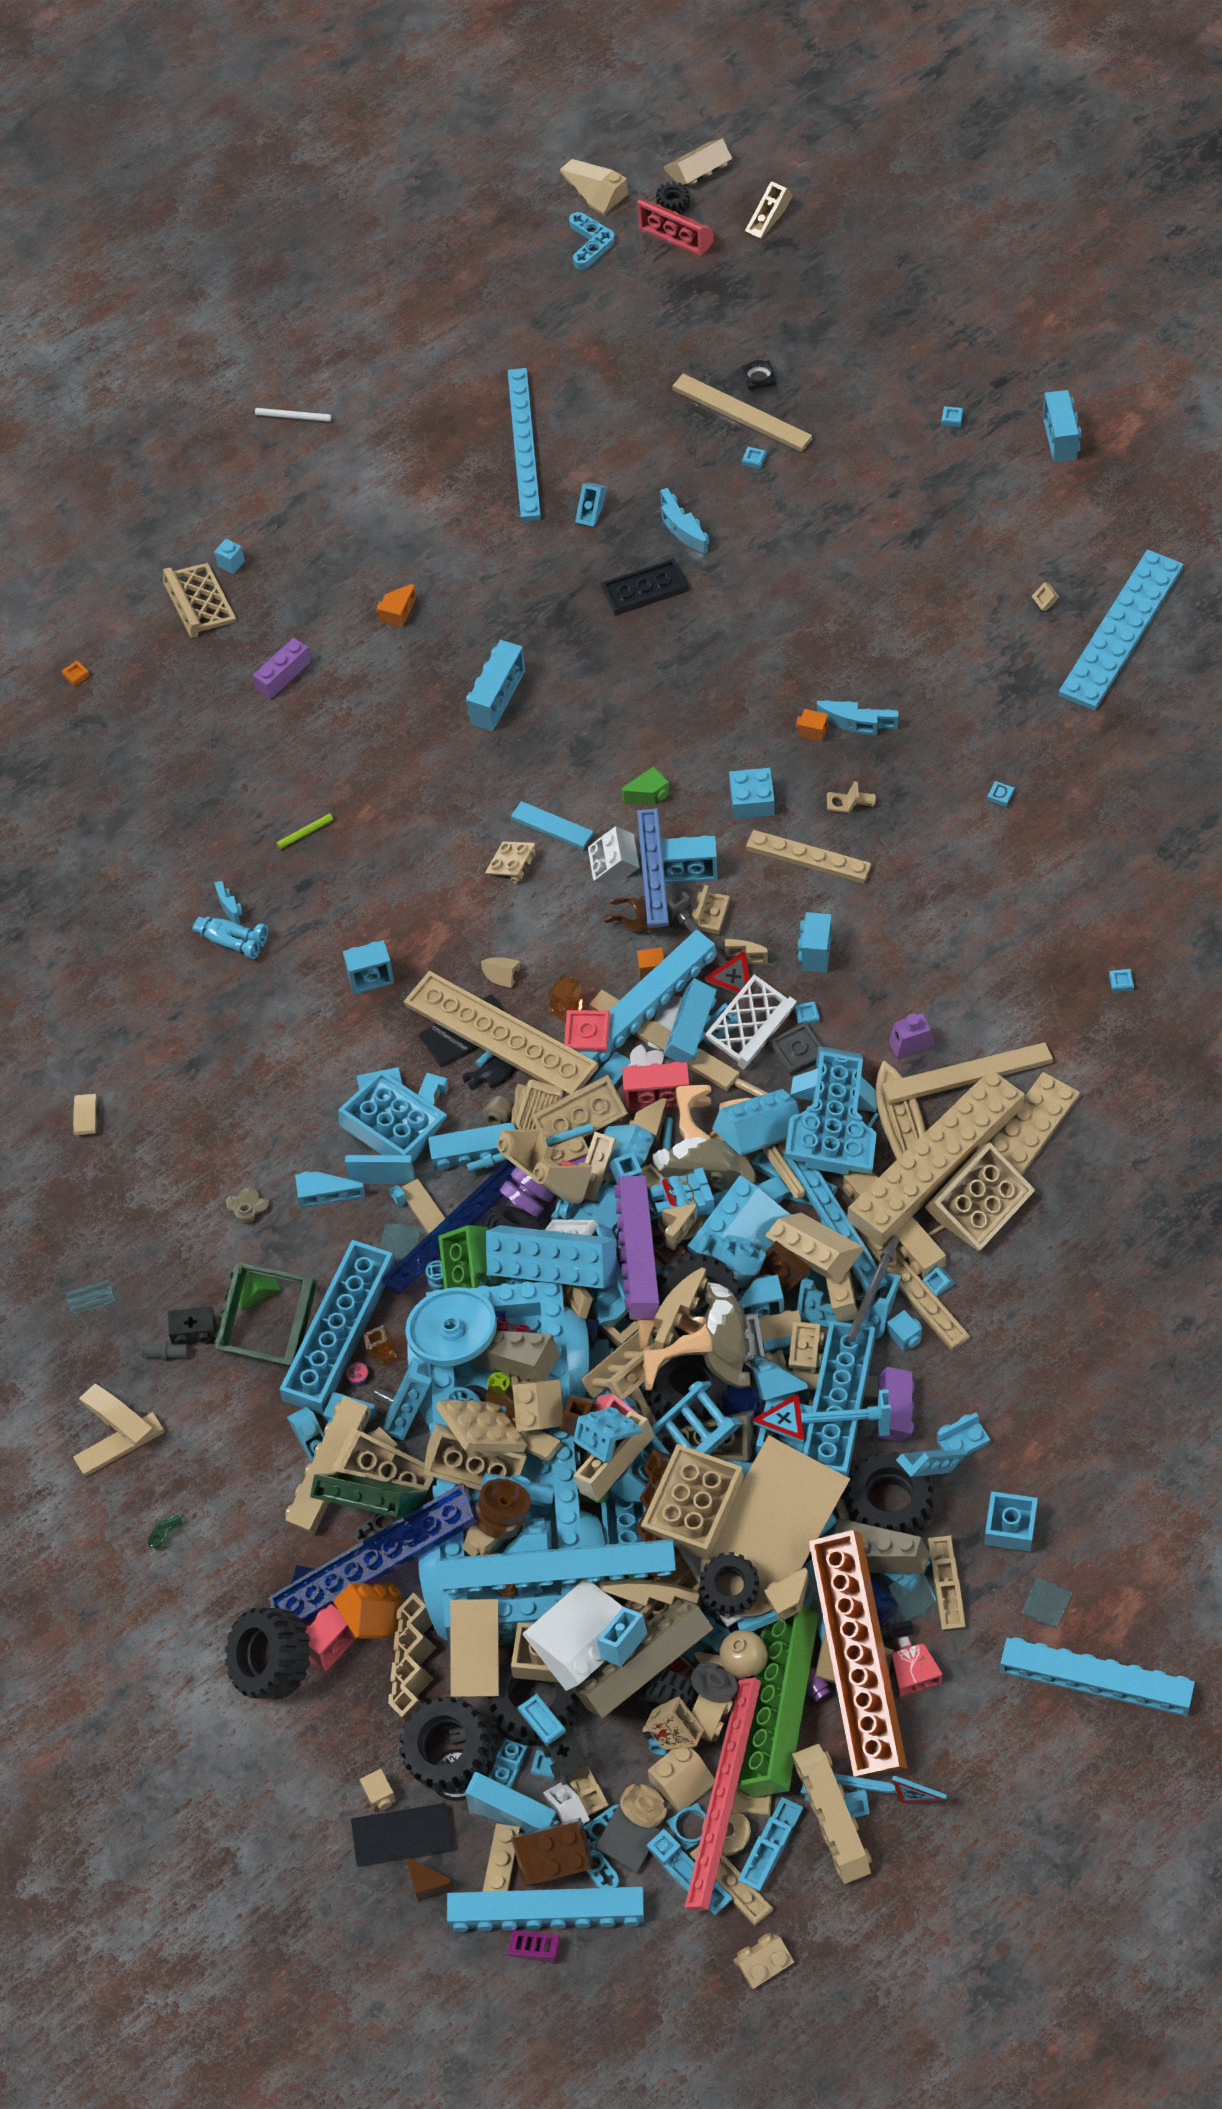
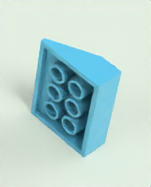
(390, 1117)
(741, 1213)

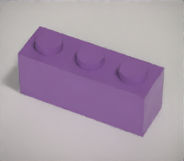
(281, 668)
(900, 1389)

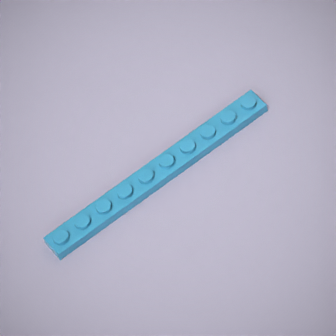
(524, 445)

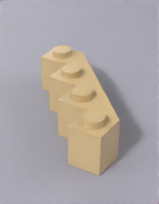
(411, 1651)
(832, 1813)

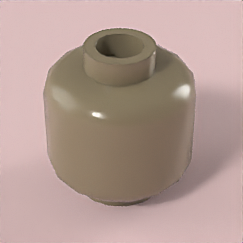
(498, 1111)

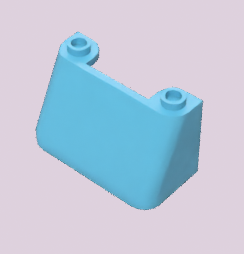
(816, 1306)

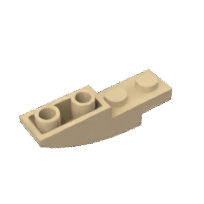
(678, 1303)

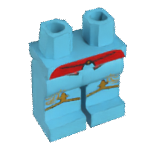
(683, 1191)

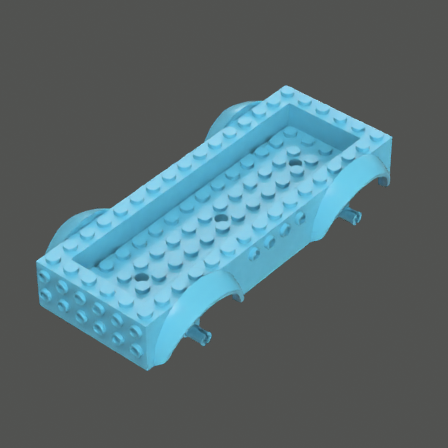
(544, 1311)

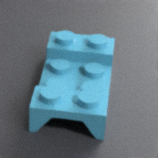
(609, 1301)

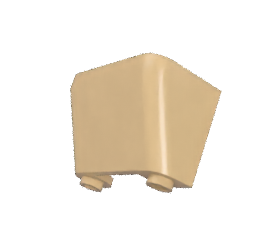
(531, 1154)

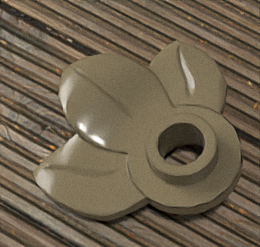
(246, 1205)

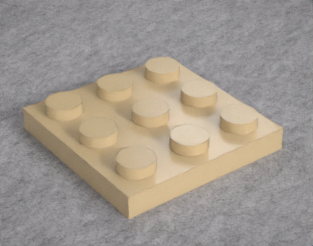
(481, 1426)

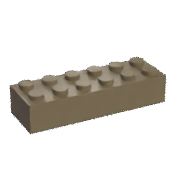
(665, 1641)

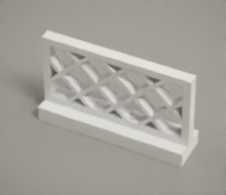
(767, 1027)

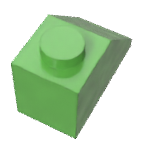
(646, 788)

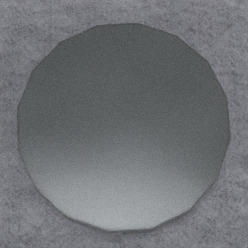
(714, 1682)

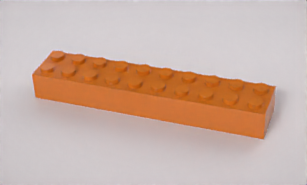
(857, 1654)

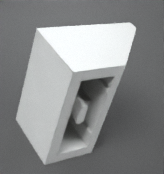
(613, 855)

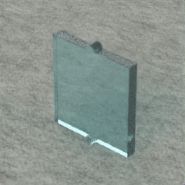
(400, 1239)
(912, 1594)
(1046, 1603)

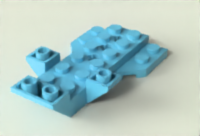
(837, 1089)

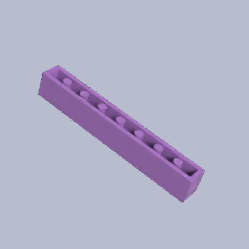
(637, 1247)

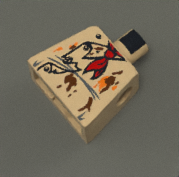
(673, 1726)

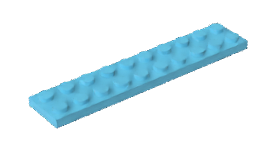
(1120, 630)

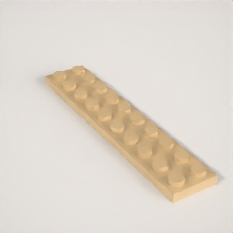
(500, 1034)

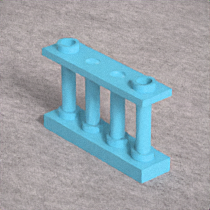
(709, 1440)

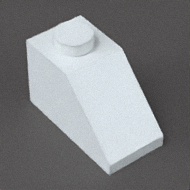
(566, 1803)

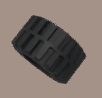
(511, 1217)
(729, 1604)
(665, 1687)

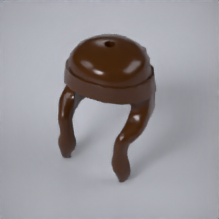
(639, 906)

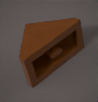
(427, 1882)

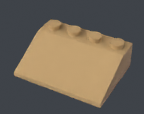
(980, 1197)
(693, 1500)

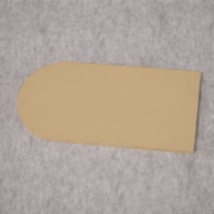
(775, 1517)

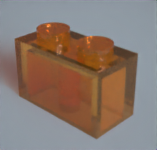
(565, 996)

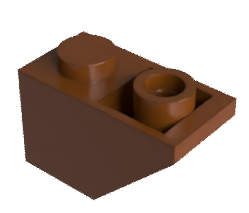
(575, 1407)

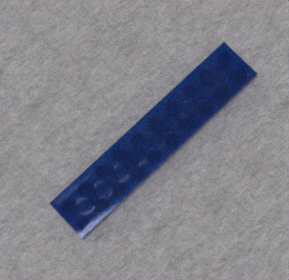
(379, 1553)

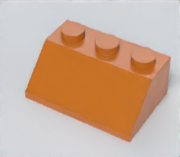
(370, 1609)

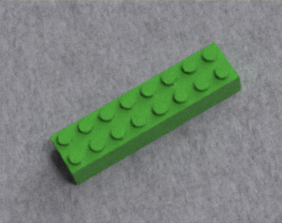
(779, 1706)

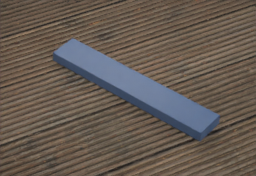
(652, 868)

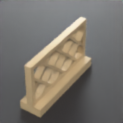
(184, 602)

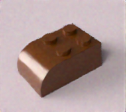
(552, 1852)

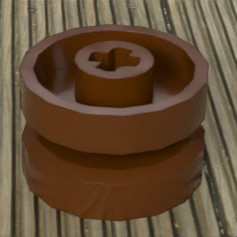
(502, 1508)

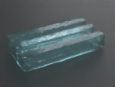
(90, 1293)

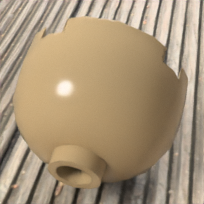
(743, 1654)

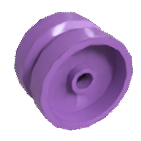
(525, 1194)

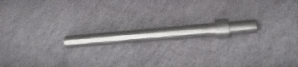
(886, 1257)

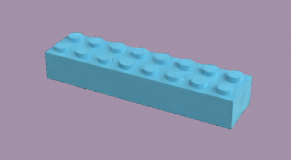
(337, 1327)
(839, 1388)

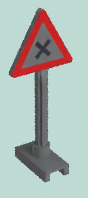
(731, 974)

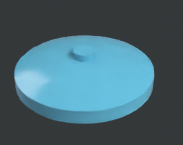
(451, 1326)

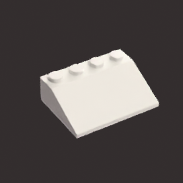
(569, 1633)

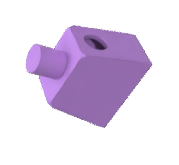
(911, 1036)

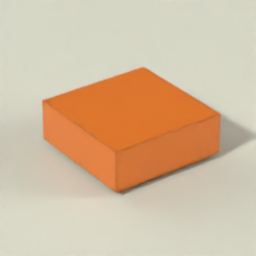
(75, 673)

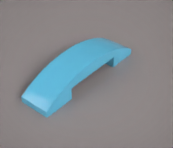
(681, 1868)

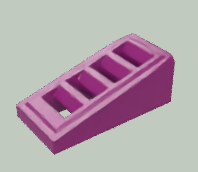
(548, 1957)

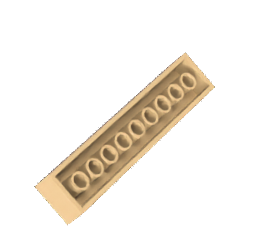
(935, 1157)

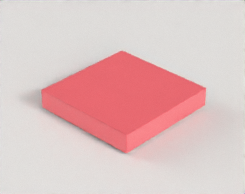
(587, 1030)

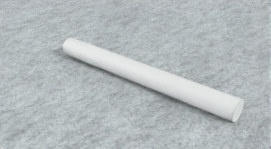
(293, 415)

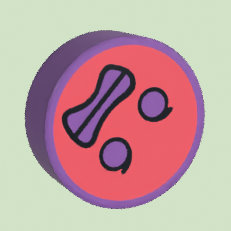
(357, 1374)

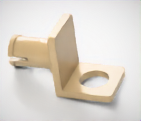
(850, 800)

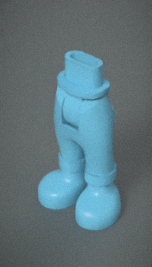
(221, 932)

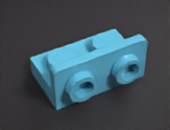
(964, 1434)

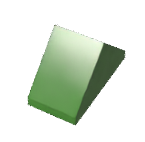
(257, 1289)

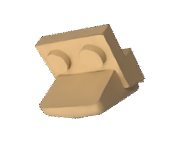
(532, 1099)

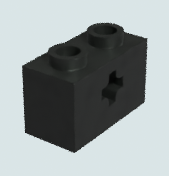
(202, 1321)
(569, 1767)

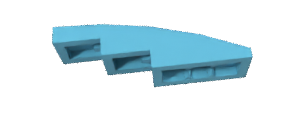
(771, 1844)

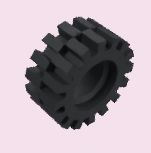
(676, 191)

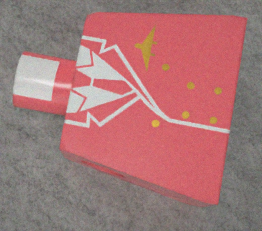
(914, 1668)

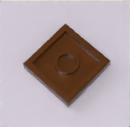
(784, 1264)

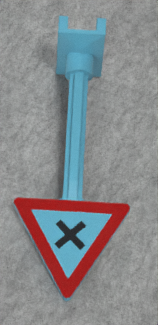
(788, 1420)

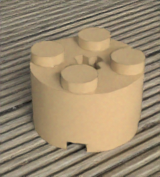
(710, 1715)

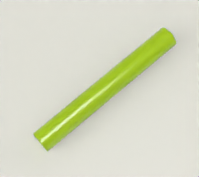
(305, 831)

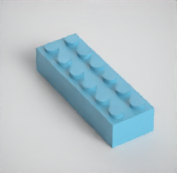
(551, 1256)

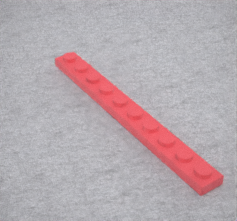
(722, 1795)

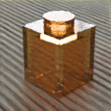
(380, 1345)

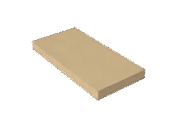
(592, 1104)
(474, 1647)

